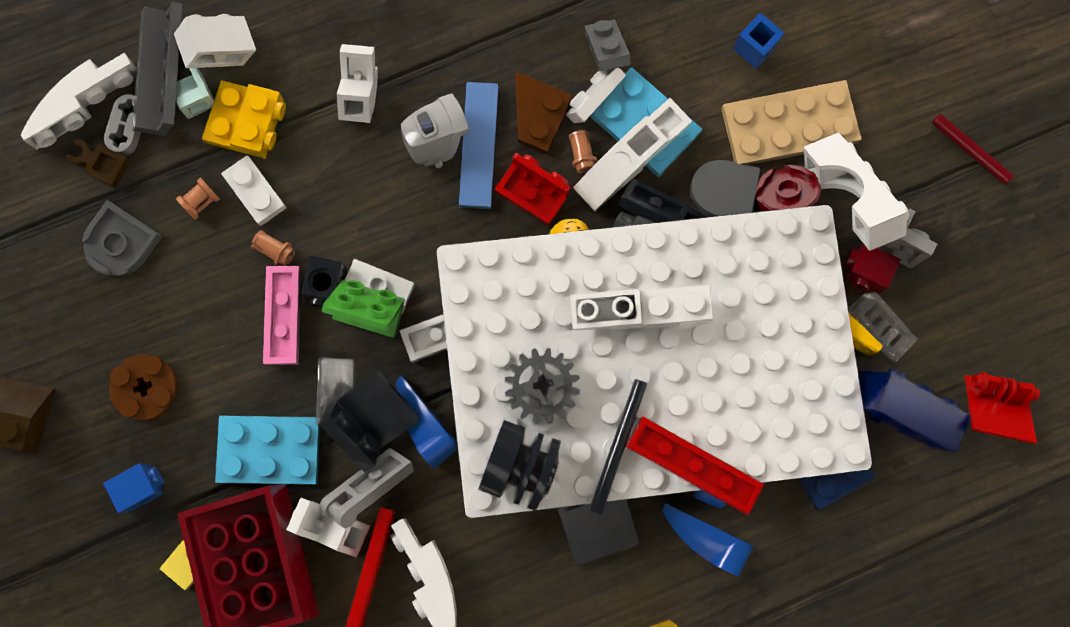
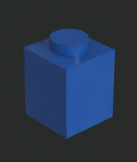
(758, 40)
(135, 487)

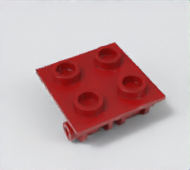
(1001, 406)

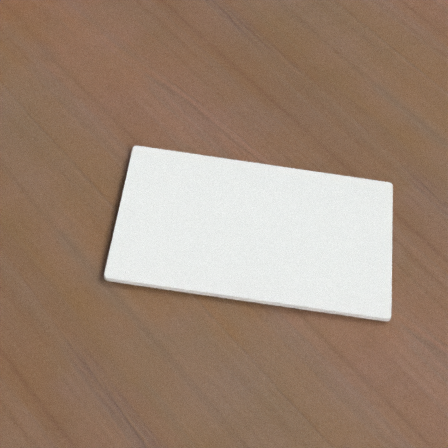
(755, 387)

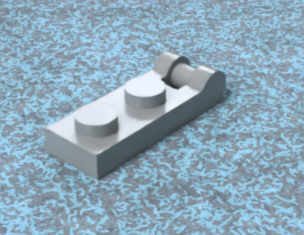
(365, 488)

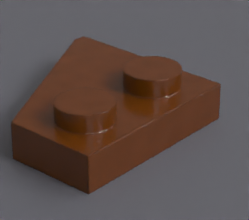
(539, 112)

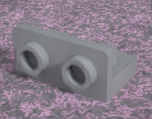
(911, 248)

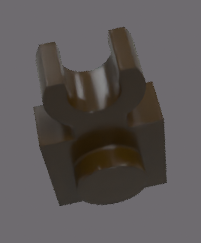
(101, 164)

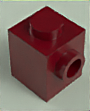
(870, 269)

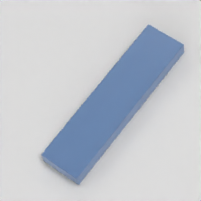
(478, 146)

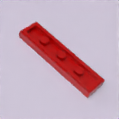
(694, 465)
(371, 568)

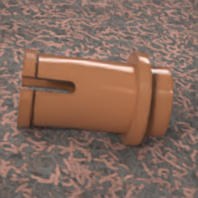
(582, 151)
(272, 248)

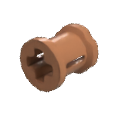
(197, 198)

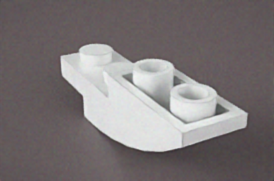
(66, 102)
(632, 154)
(641, 308)
(437, 597)

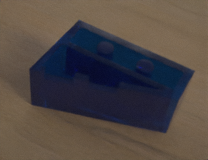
(913, 409)

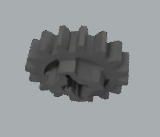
(557, 382)

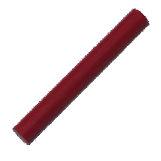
(972, 149)

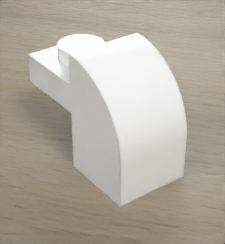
(357, 84)
(314, 525)

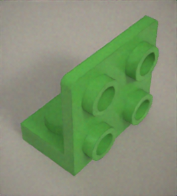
(365, 307)

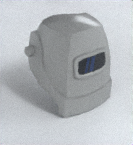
(434, 131)

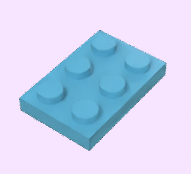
(629, 105)
(267, 450)

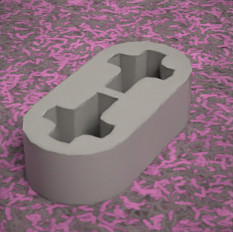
(121, 124)

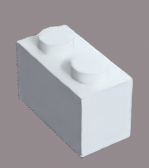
(214, 41)

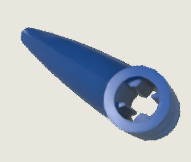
(429, 434)
(709, 542)

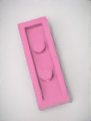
(282, 315)

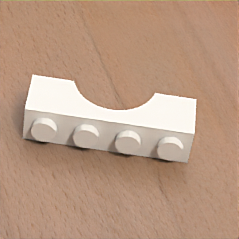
(877, 214)

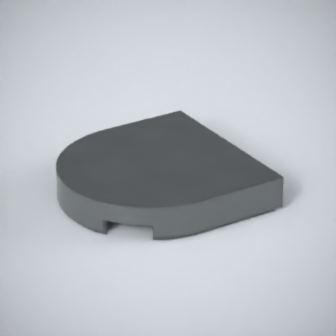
(724, 188)
(117, 242)

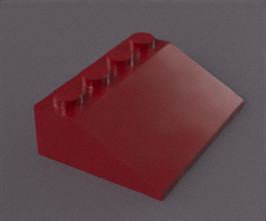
(247, 562)

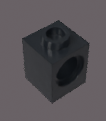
(316, 270)

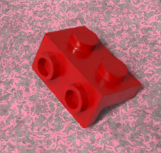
(533, 188)

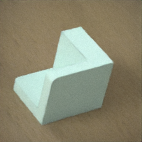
(193, 94)

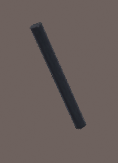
(618, 446)

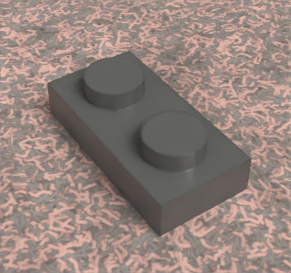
(607, 45)

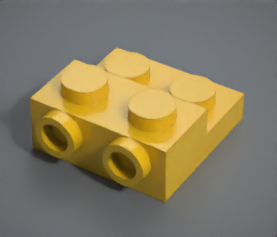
(244, 119)

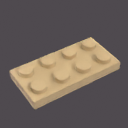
(787, 121)

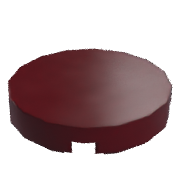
(788, 189)

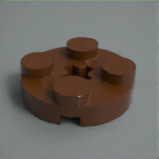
(160, 396)

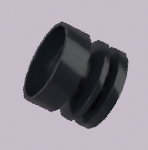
(520, 465)

